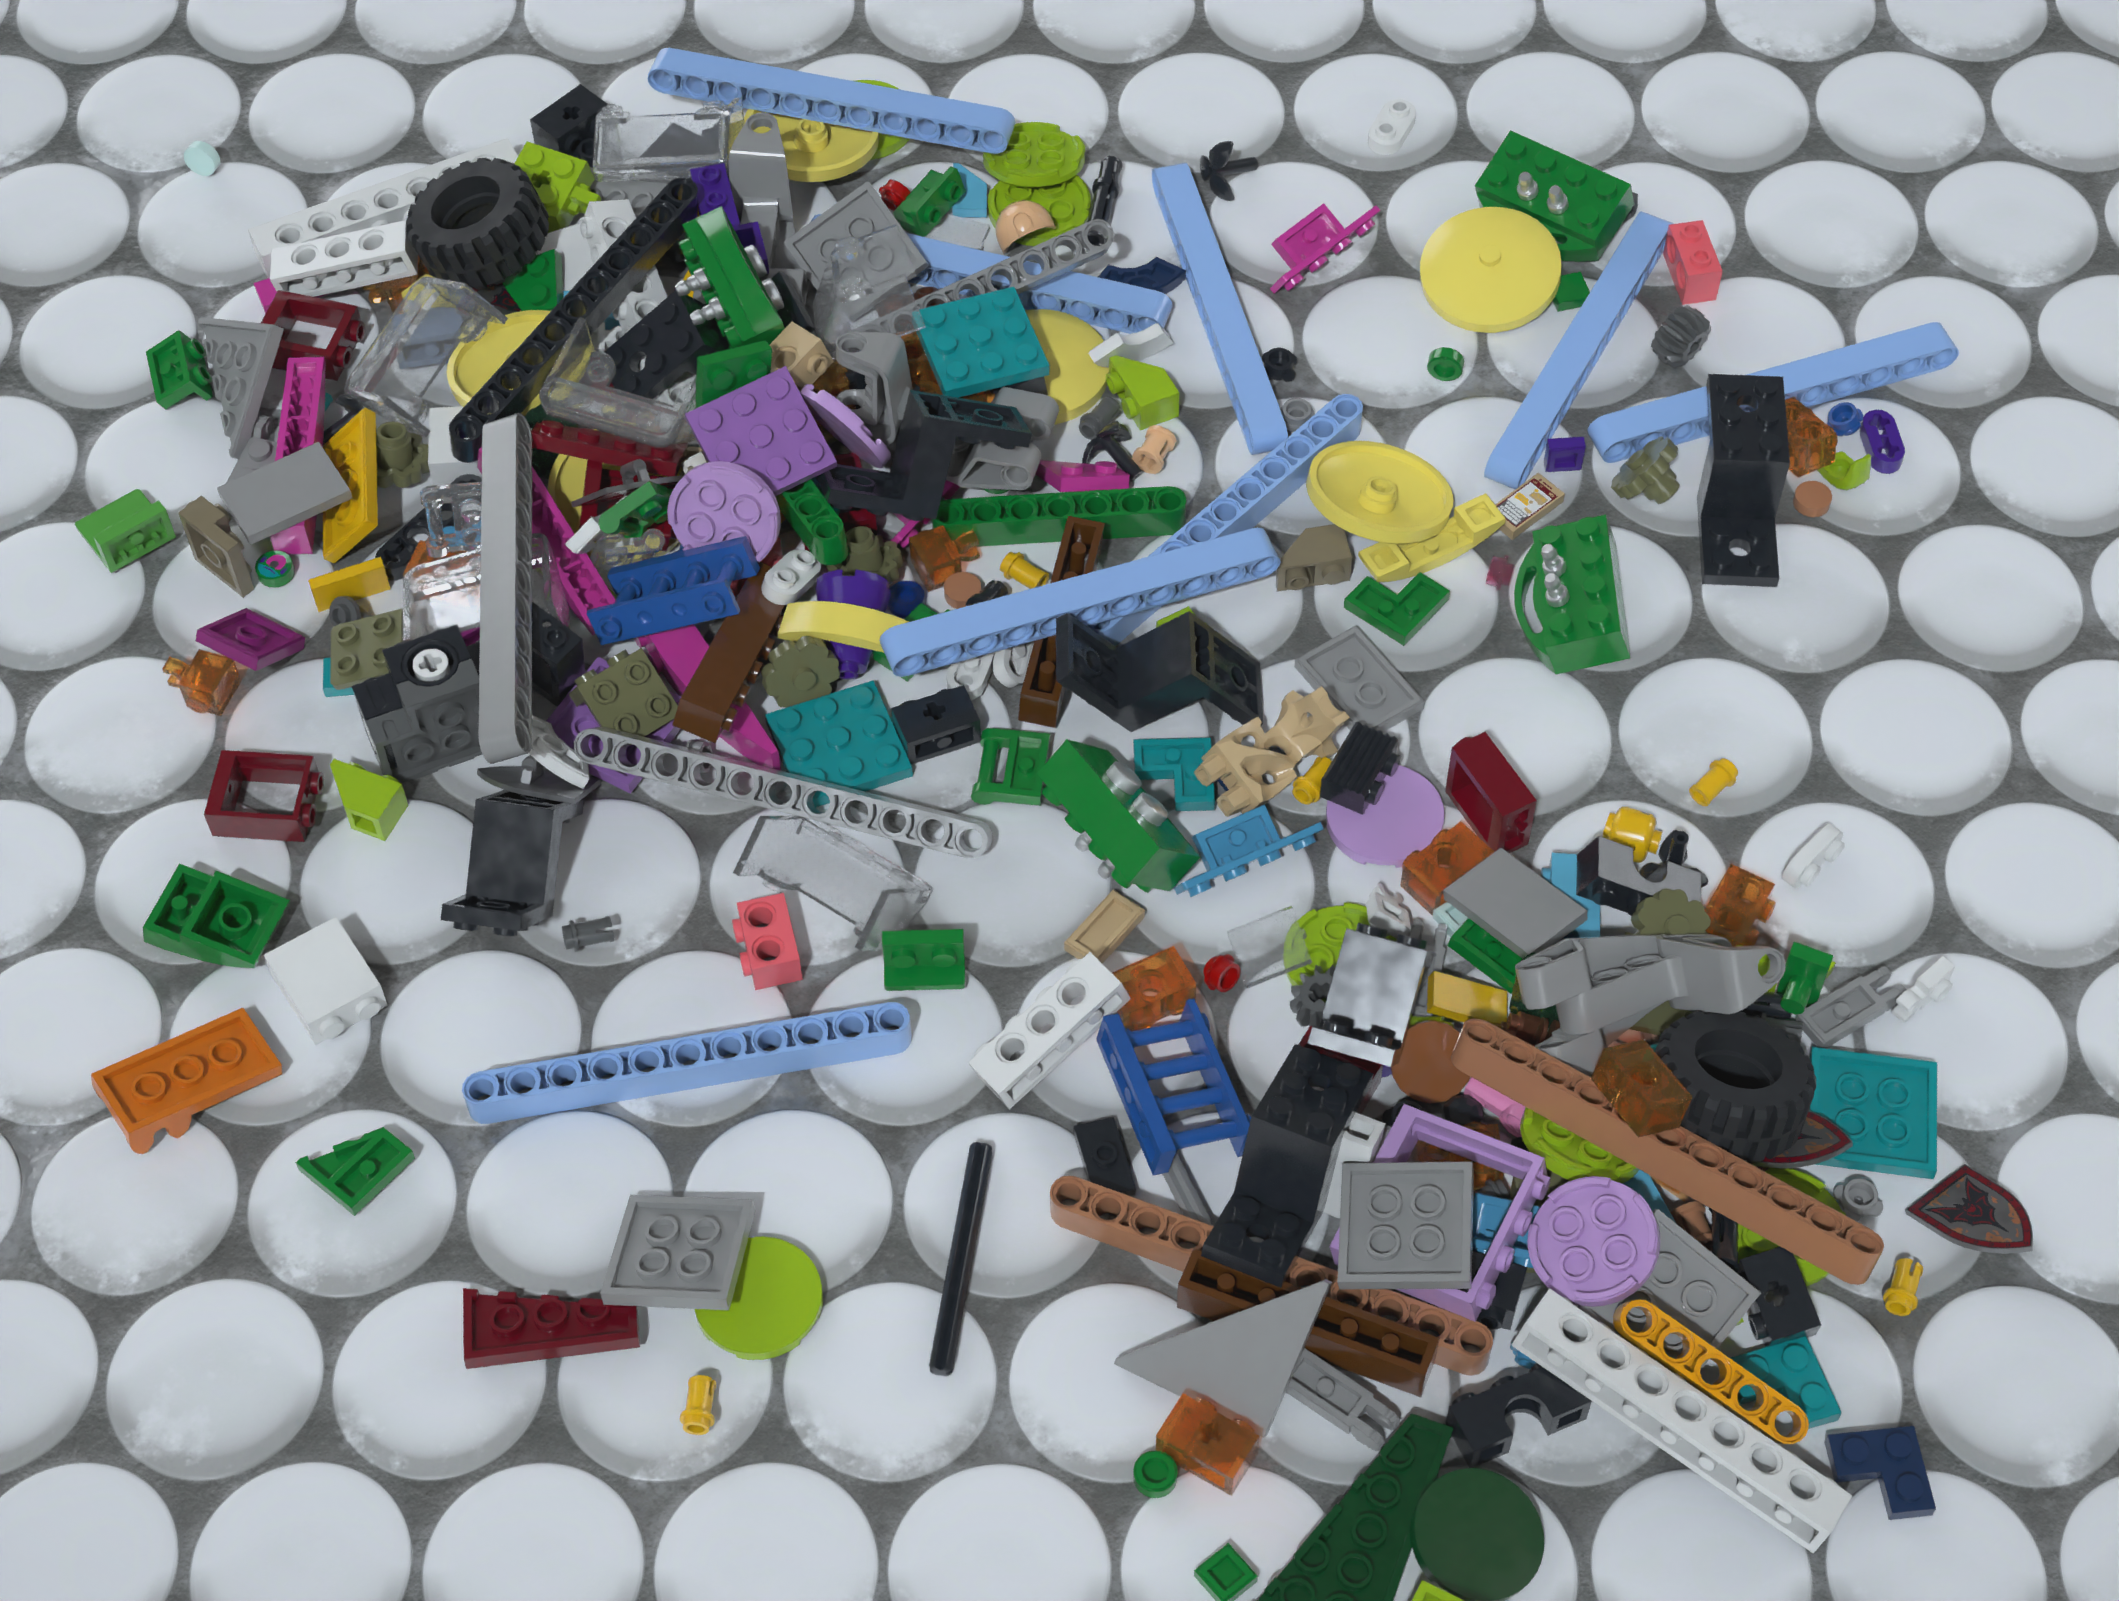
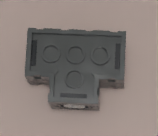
(425, 706)

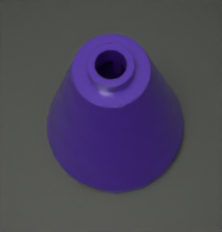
(863, 590)

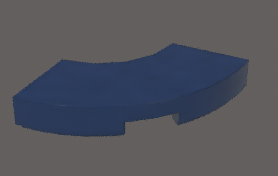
(1155, 275)

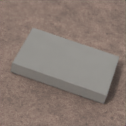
(284, 493)
(1360, 681)
(1515, 904)

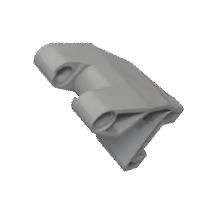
(763, 195)
(885, 399)
(1616, 980)

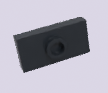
(1104, 1155)

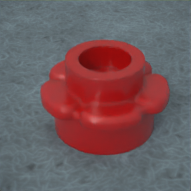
(893, 194)
(1221, 973)

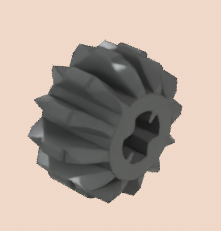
(1681, 336)
(1309, 996)

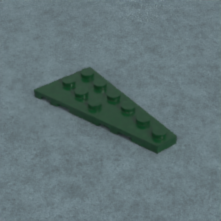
(1366, 1537)

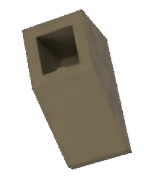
(1315, 559)

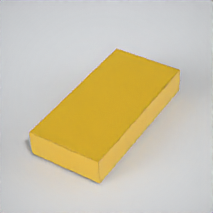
(353, 581)
(1465, 999)

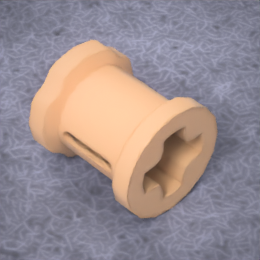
(1154, 449)

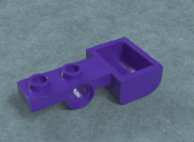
(715, 192)

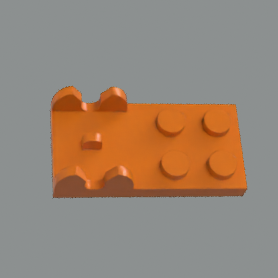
(184, 1077)

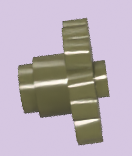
(399, 456)
(1649, 472)
(870, 554)
(799, 671)
(1670, 914)

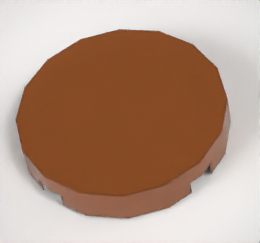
(1426, 1063)

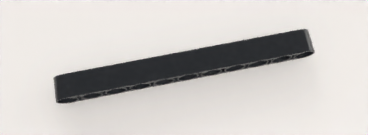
(591, 298)

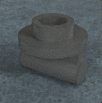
(345, 609)

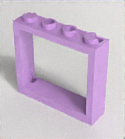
(1531, 1168)

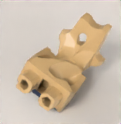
(1241, 767)

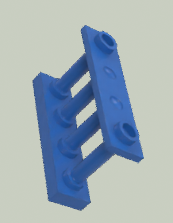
(674, 590)
(1148, 1110)

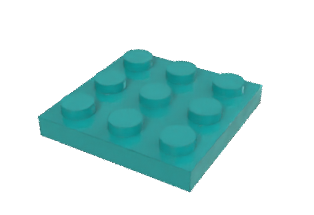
(981, 343)
(840, 740)
(1883, 1108)

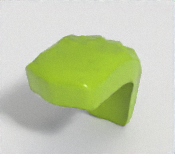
(1847, 473)

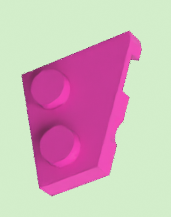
(1082, 476)

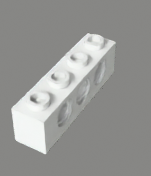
(344, 261)
(1046, 1050)

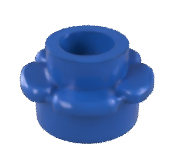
(1845, 418)

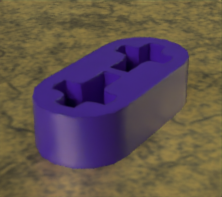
(1889, 440)

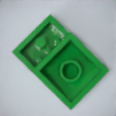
(214, 918)

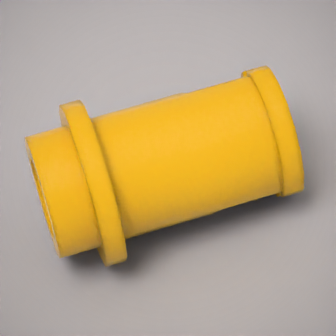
(1022, 571)
(1721, 774)
(1308, 787)
(1901, 1297)
(697, 1414)

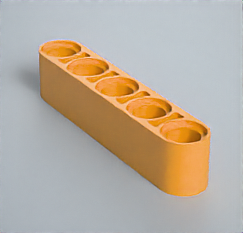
(1731, 1375)

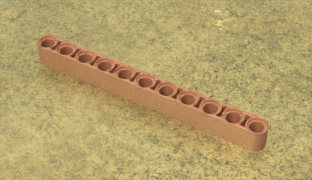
(1671, 1156)
(1176, 1228)

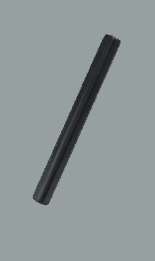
(960, 1259)

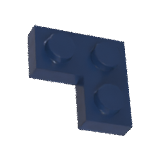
(1891, 1457)

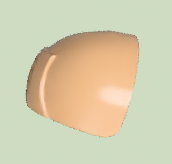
(1020, 219)

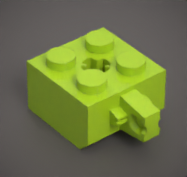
(560, 182)

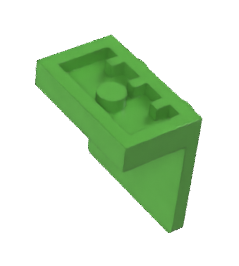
(126, 529)

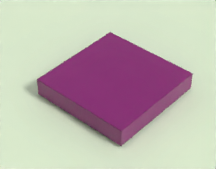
(250, 639)

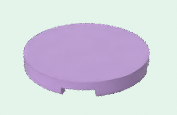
(845, 426)
(722, 504)
(1399, 823)
(1594, 1241)

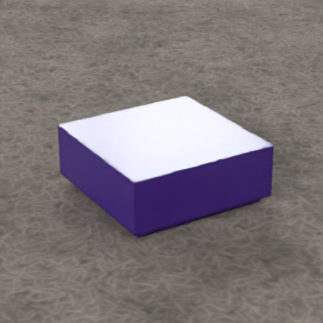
(1564, 454)

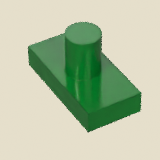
(1803, 977)

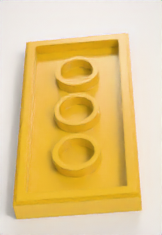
(355, 458)

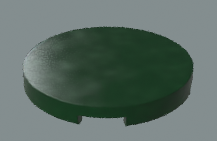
(1477, 1535)

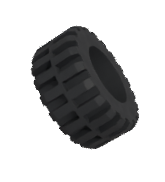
(478, 223)
(1743, 1079)

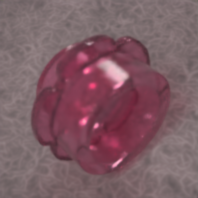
(1499, 572)

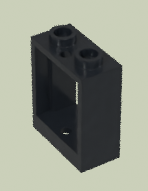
(559, 649)

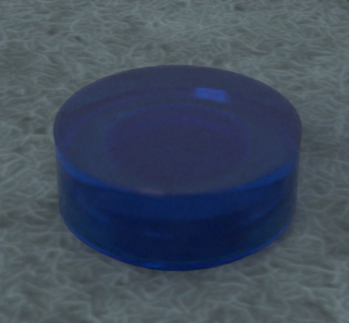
(905, 598)

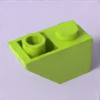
(1144, 391)
(370, 800)

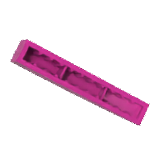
(300, 427)
(579, 577)
(678, 656)

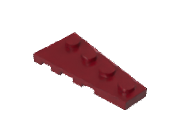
(606, 447)
(528, 1329)

